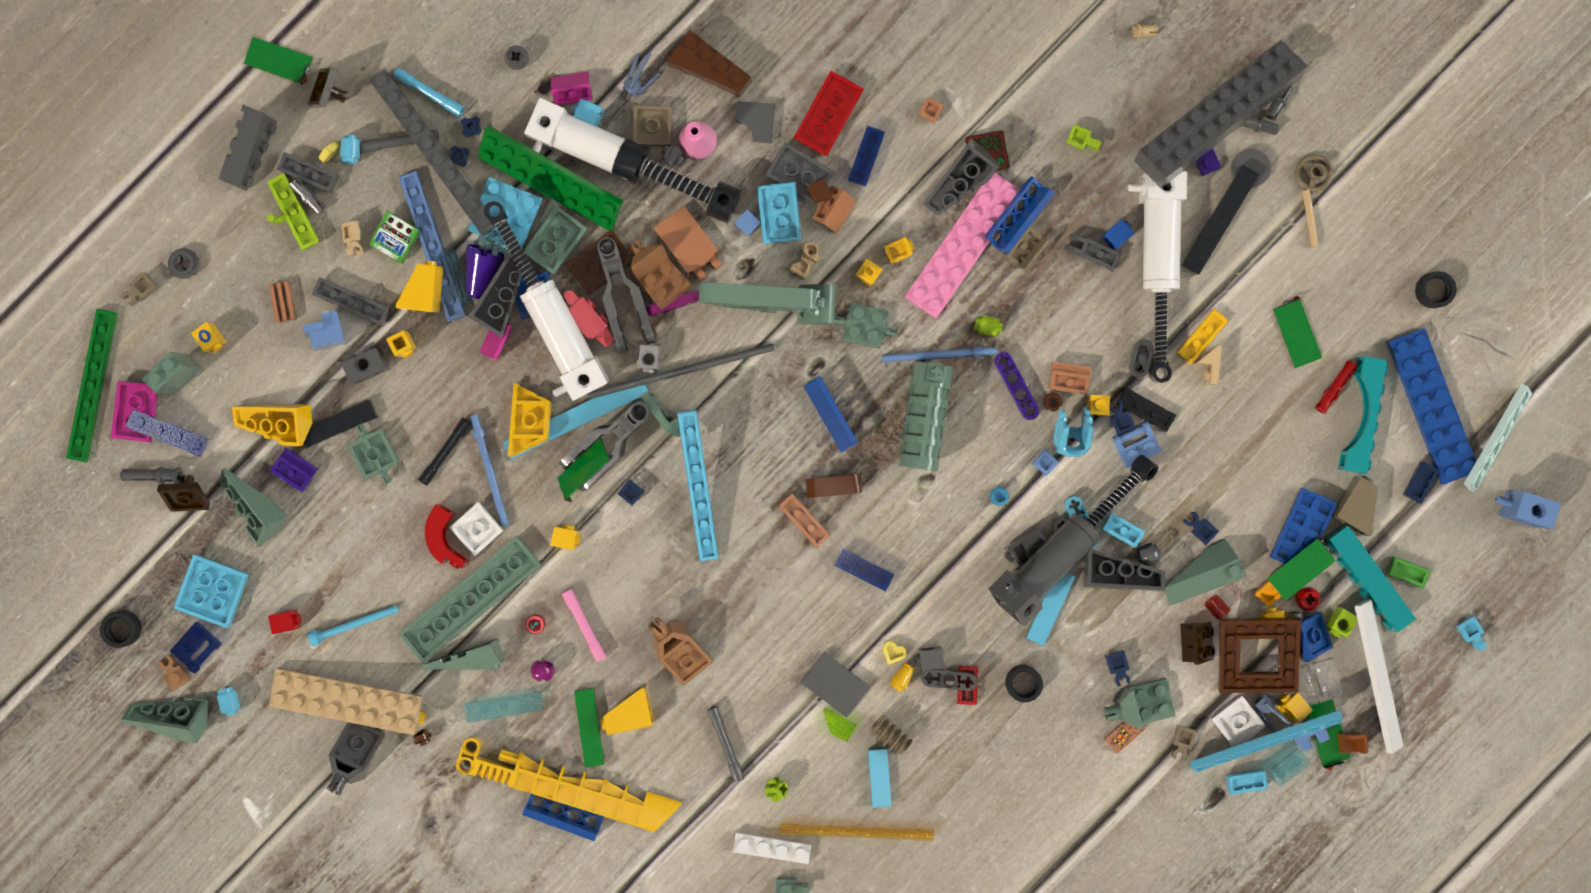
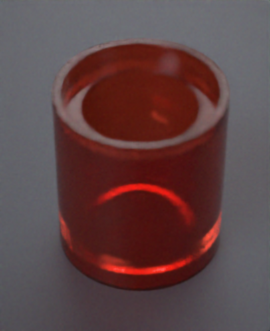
(1217, 607)

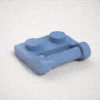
(1147, 446)

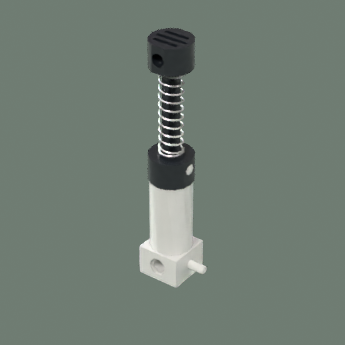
(620, 157)

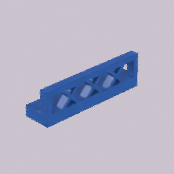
(1020, 218)
(830, 414)
(562, 822)

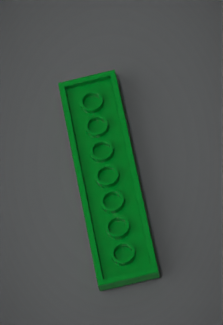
(549, 178)

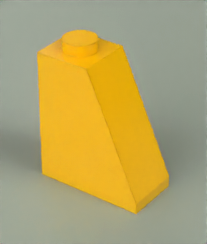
(423, 289)
(629, 714)

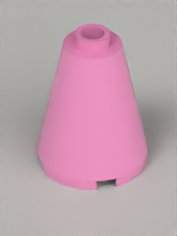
(697, 140)

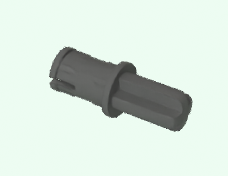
(1278, 104)
(1259, 124)

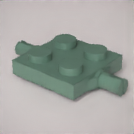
(865, 326)
(373, 454)

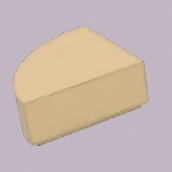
(801, 268)

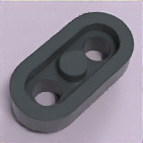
(1143, 359)

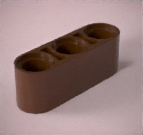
(833, 485)

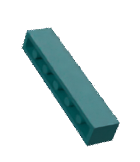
(1369, 578)

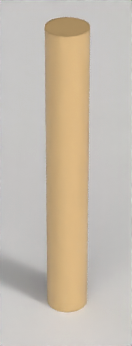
(1310, 218)

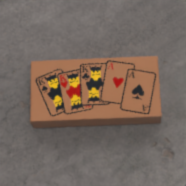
(1122, 736)

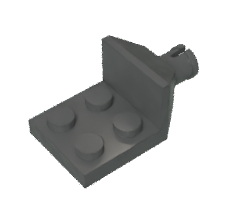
(352, 755)

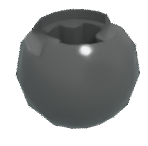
(523, 55)
(1149, 554)

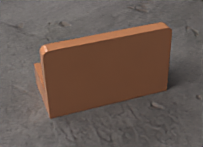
(835, 209)

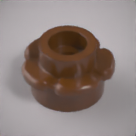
(1057, 402)
(422, 737)

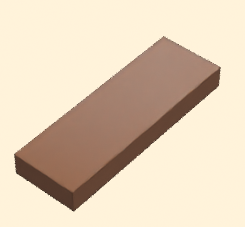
(804, 520)

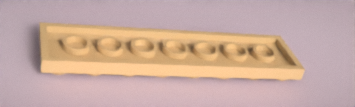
(345, 701)

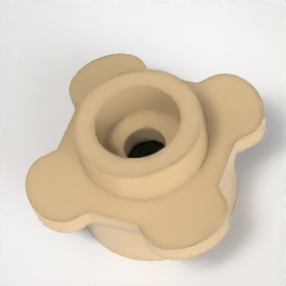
(814, 248)

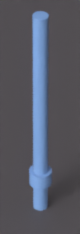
(976, 351)
(479, 434)

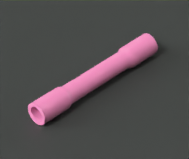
(594, 645)

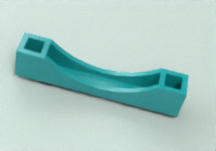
(1370, 377)

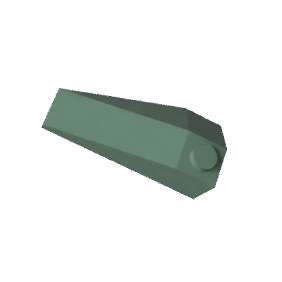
(258, 511)
(1210, 570)
(475, 658)

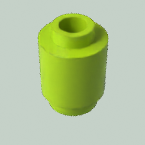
(988, 326)

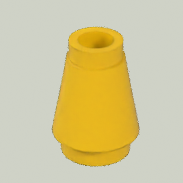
(901, 678)

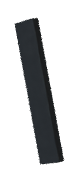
(1220, 219)

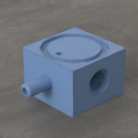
(1528, 509)

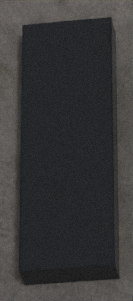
(1146, 409)

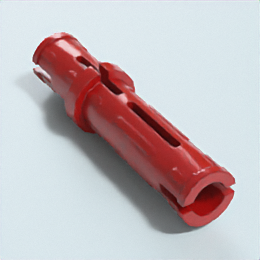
(1331, 394)

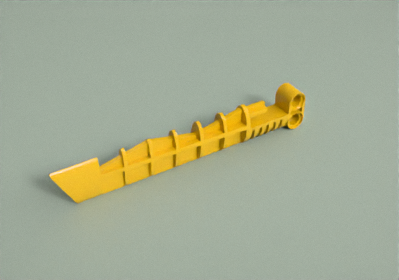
(582, 793)

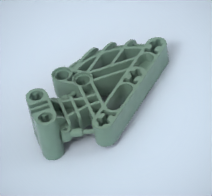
(811, 301)

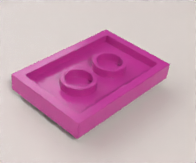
(129, 397)

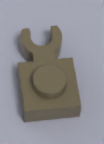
(141, 287)
(1183, 738)

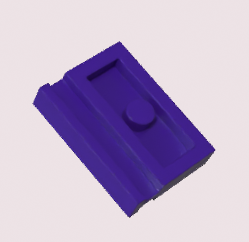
(294, 470)

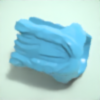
(1080, 434)

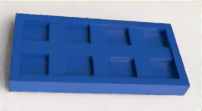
(1305, 521)

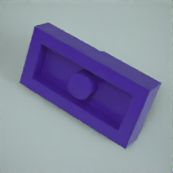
(1208, 163)

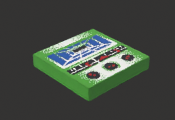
(395, 237)

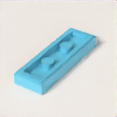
(879, 777)

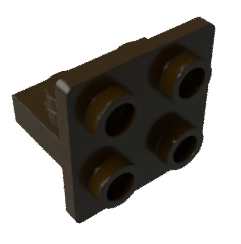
(1197, 642)

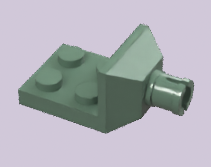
(661, 415)
(1142, 704)

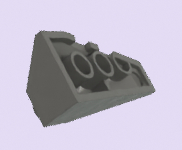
(966, 174)

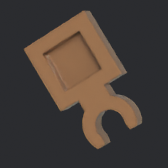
(176, 675)

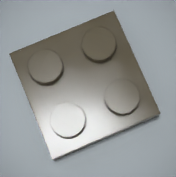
(652, 125)

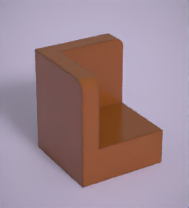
(1352, 742)

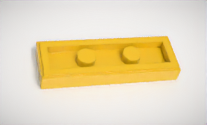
(1202, 336)

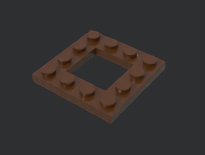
(1287, 675)

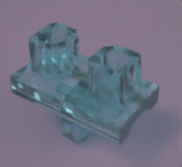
(492, 242)

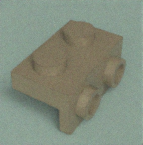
(1027, 249)

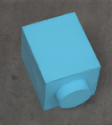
(588, 112)

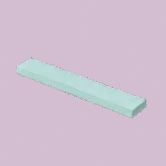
(1498, 438)

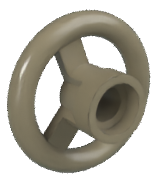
(1321, 171)

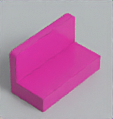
(571, 88)
(493, 343)

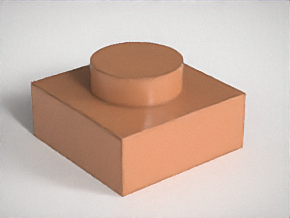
(930, 110)

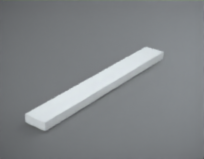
(1379, 676)

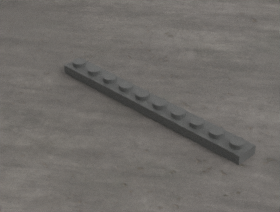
(432, 150)

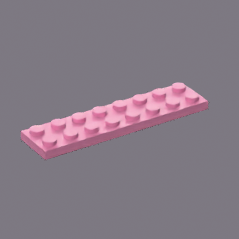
(961, 247)

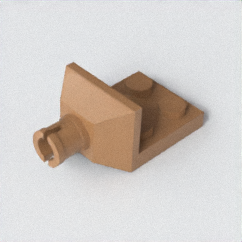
(657, 274)
(678, 650)

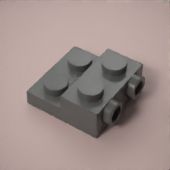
(1024, 547)

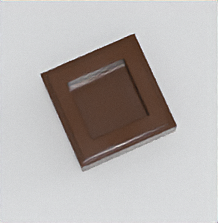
(819, 191)

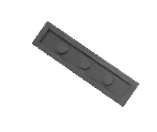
(351, 301)

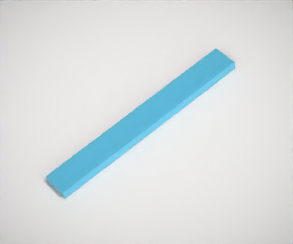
(588, 412)
(697, 485)
(1266, 741)

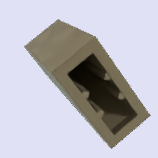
(1358, 505)

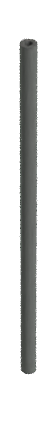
(680, 371)

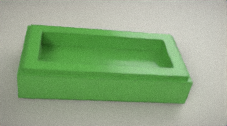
(1408, 572)

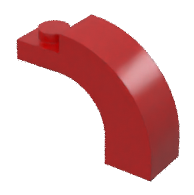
(436, 537)

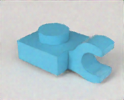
(1471, 631)

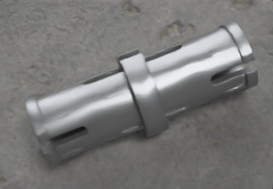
(306, 196)

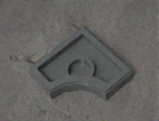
(758, 118)

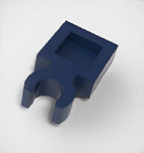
(1122, 419)
(1202, 530)
(1117, 665)

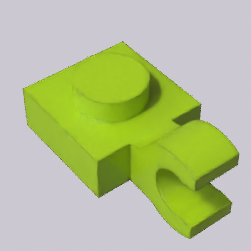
(1080, 137)

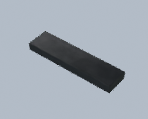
(340, 423)

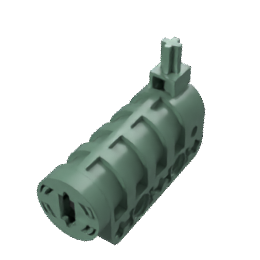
(925, 415)

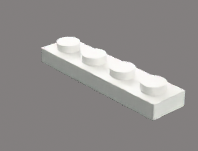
(772, 847)

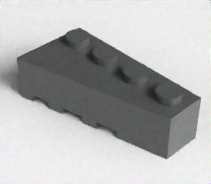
(247, 148)
(1112, 572)

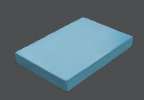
(779, 212)

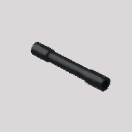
(458, 432)

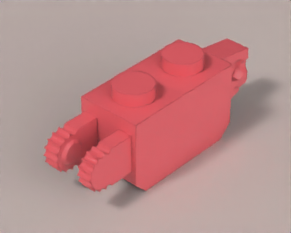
(588, 320)

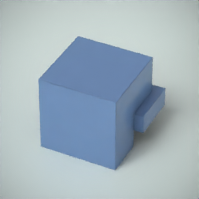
(326, 332)

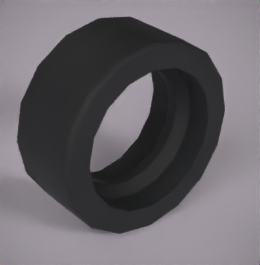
(1450, 286)
(107, 636)
(1038, 683)

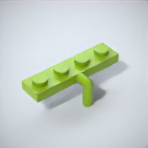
(292, 212)

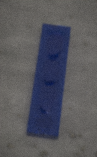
(167, 432)

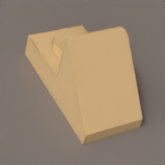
(1212, 361)

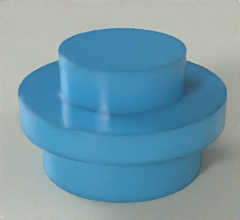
(999, 496)

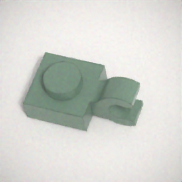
(789, 885)

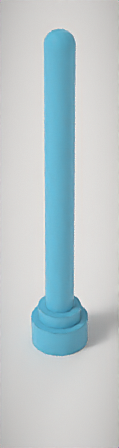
(316, 637)

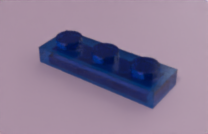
(866, 156)
(864, 569)

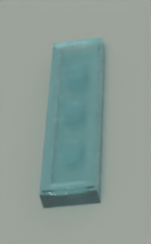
(504, 706)

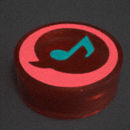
(535, 624)

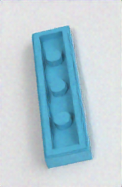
(1051, 606)

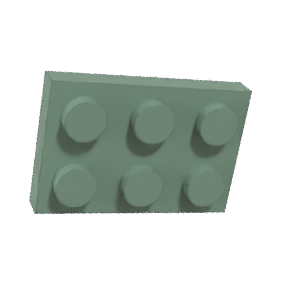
(555, 240)

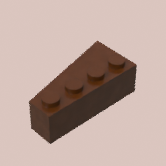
(704, 62)

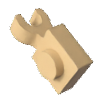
(351, 234)

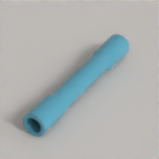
(447, 103)

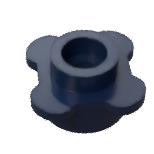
(471, 131)
(455, 151)

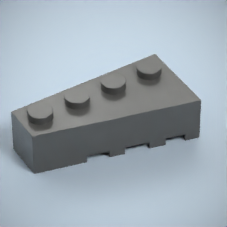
(497, 300)

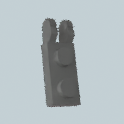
(1094, 252)

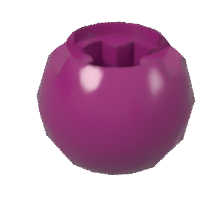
(542, 670)

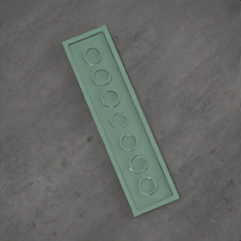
(470, 599)

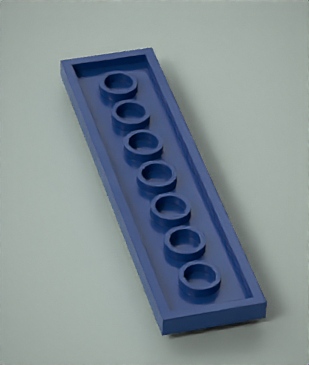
(1432, 405)

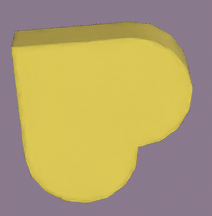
(329, 151)
(893, 652)

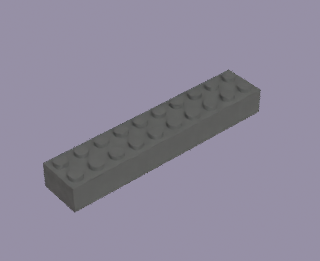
(1220, 114)

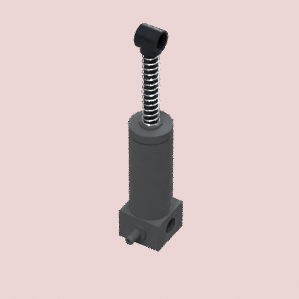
(1023, 590)

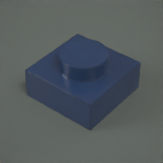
(631, 492)

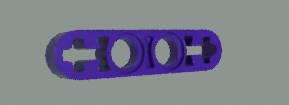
(1013, 387)

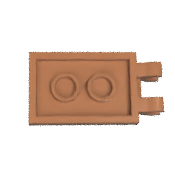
(688, 242)

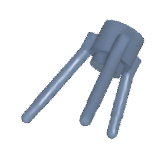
(632, 84)
(1265, 704)

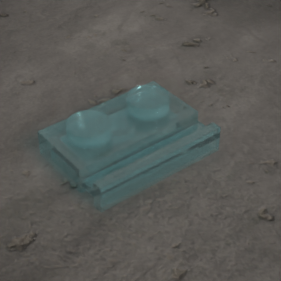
(1286, 763)

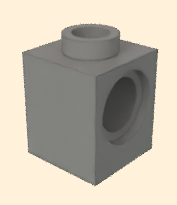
(645, 350)

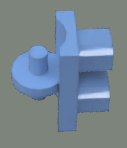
(1304, 742)

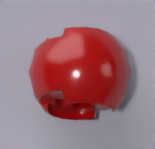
(1311, 604)

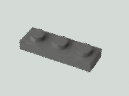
(307, 172)

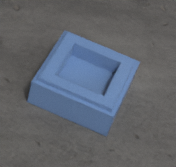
(747, 223)
(1045, 462)

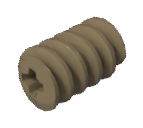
(890, 736)

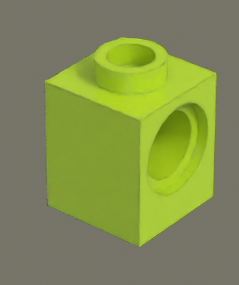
(1350, 622)

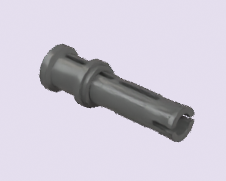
(160, 475)

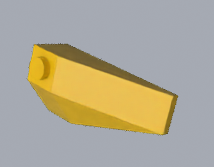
(279, 422)

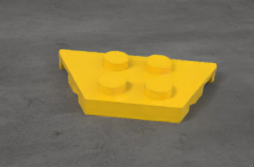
(528, 420)

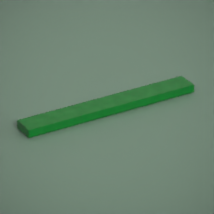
(91, 385)

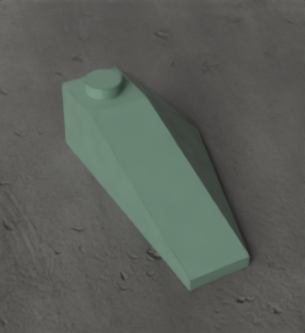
(176, 719)

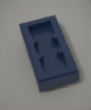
(1420, 482)

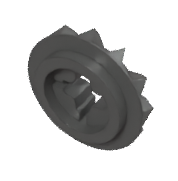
(175, 260)

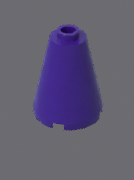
(480, 269)

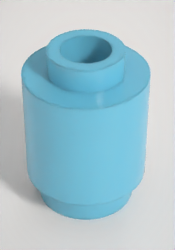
(350, 149)
(228, 701)

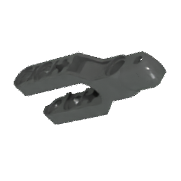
(616, 275)
(622, 427)

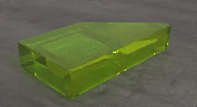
(838, 725)

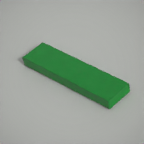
(589, 727)

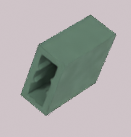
(171, 373)

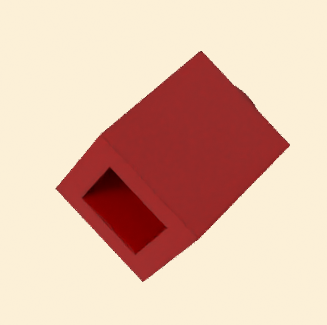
(284, 621)

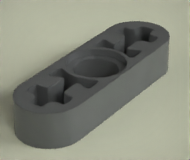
(963, 686)

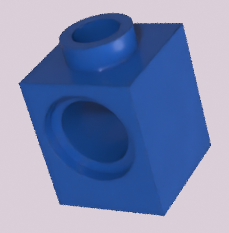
(1118, 234)

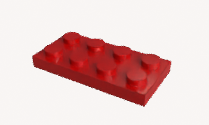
(828, 113)

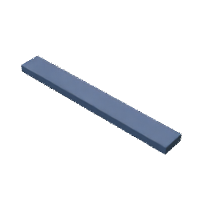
(431, 242)

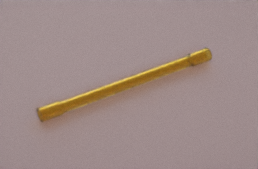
(917, 834)

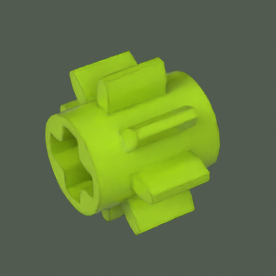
(776, 789)

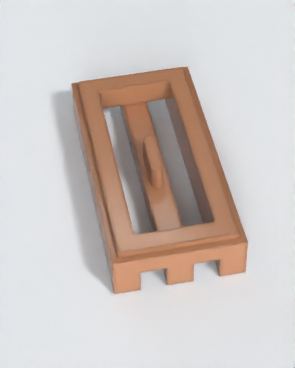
(286, 284)

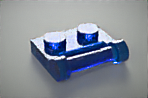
(190, 644)

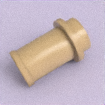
(1144, 30)

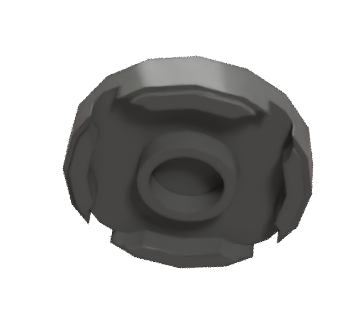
(1254, 160)

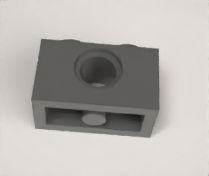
(376, 365)

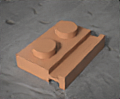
(1069, 378)

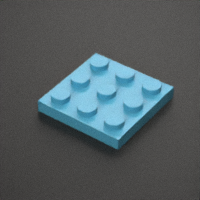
(519, 205)
(211, 591)

